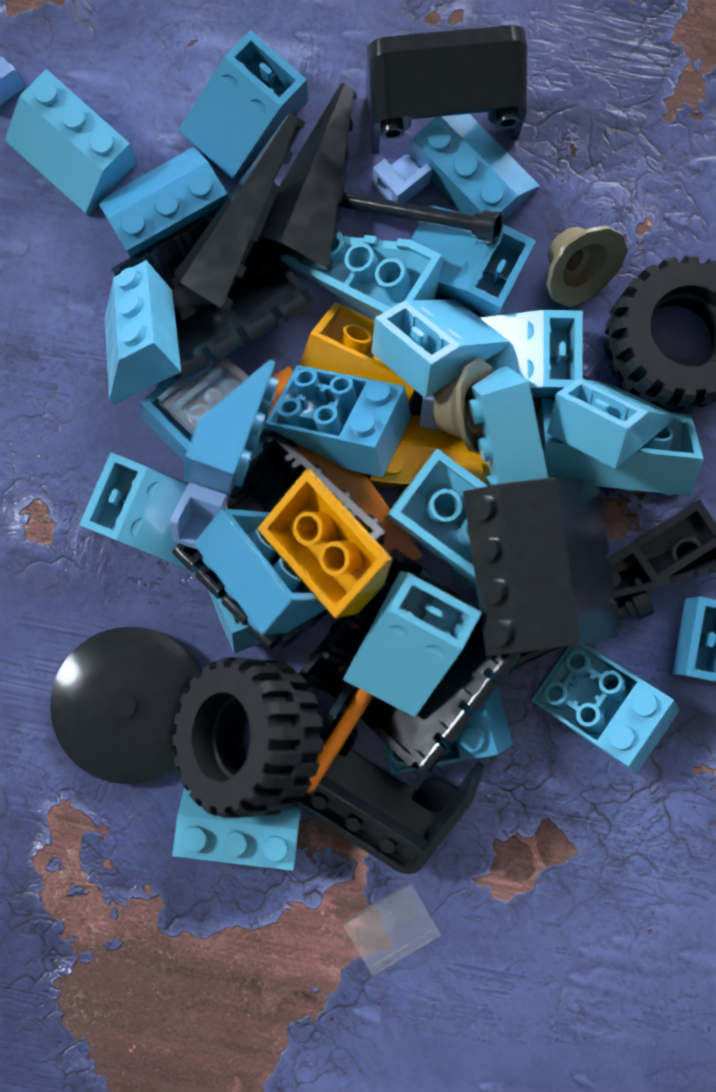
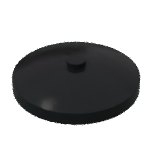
(120, 703)

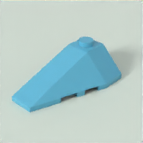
(376, 272)

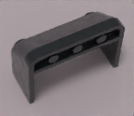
(446, 77)
(381, 811)

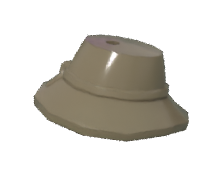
(583, 263)
(452, 404)

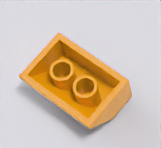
(344, 346)
(417, 447)
(326, 546)

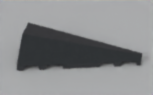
(313, 188)
(227, 240)
(667, 553)

